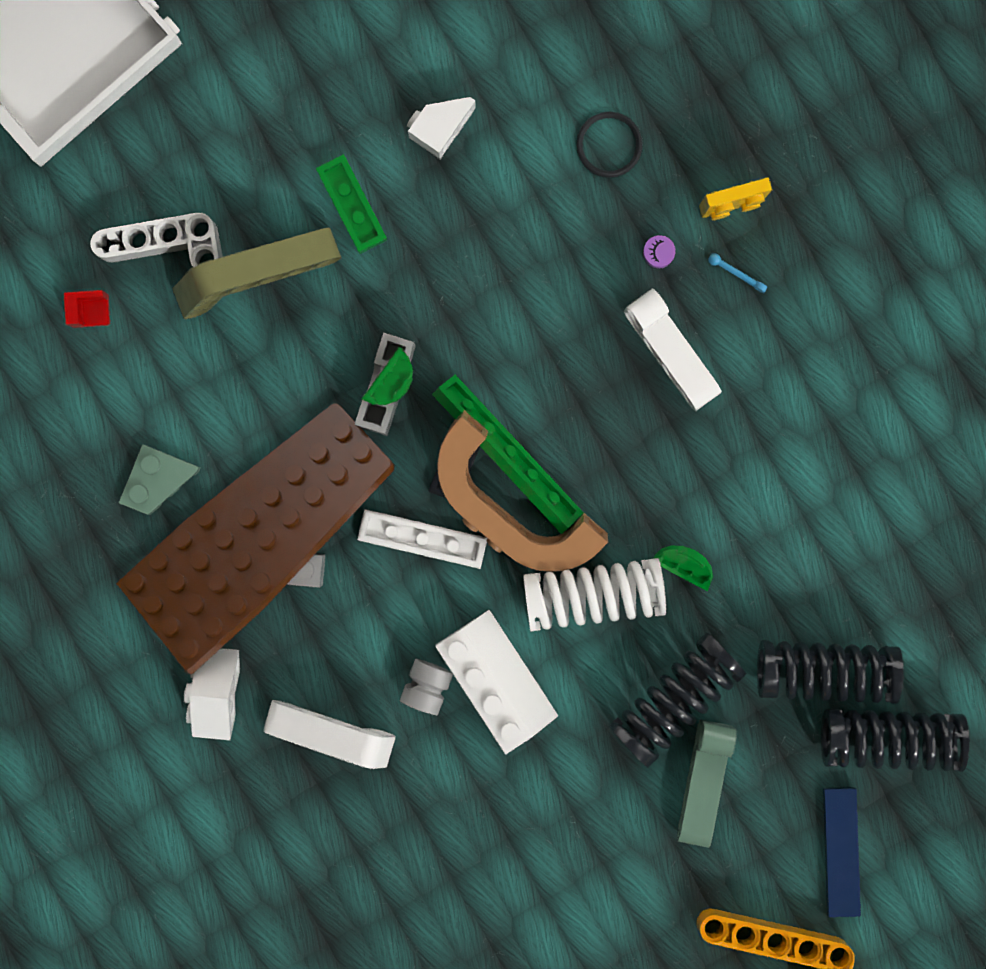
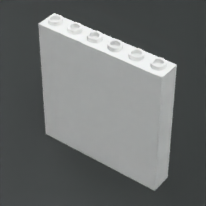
(72, 63)

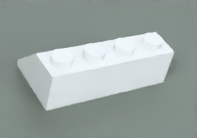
(497, 681)

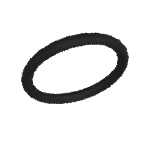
(579, 144)

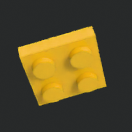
(743, 196)

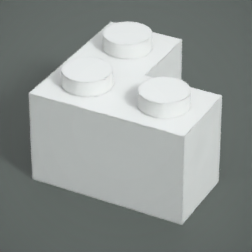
(213, 696)

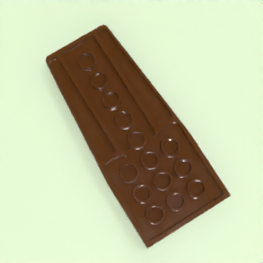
(254, 537)

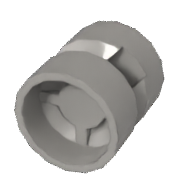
(426, 687)

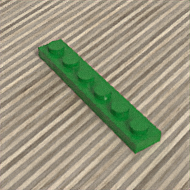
(511, 456)

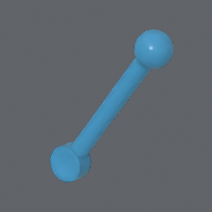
(715, 259)

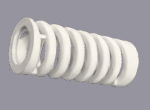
(649, 585)

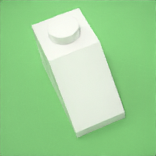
(439, 124)

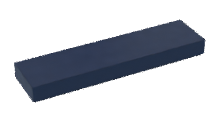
(841, 852)

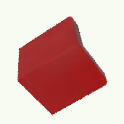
(87, 309)

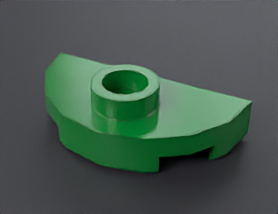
(392, 381)
(686, 564)

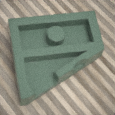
(155, 479)

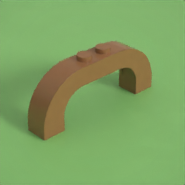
(500, 528)

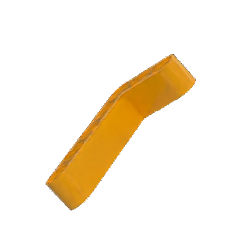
(786, 950)

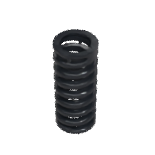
(712, 654)
(771, 658)
(836, 731)

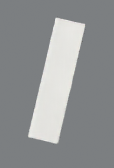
(422, 539)

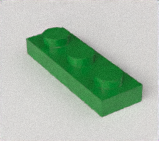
(351, 204)

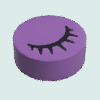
(659, 251)

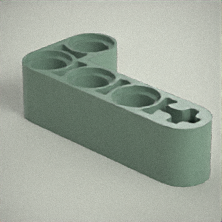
(703, 789)

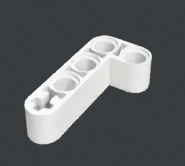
(154, 239)
(671, 350)
(329, 736)

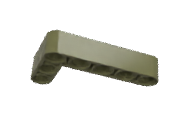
(244, 270)

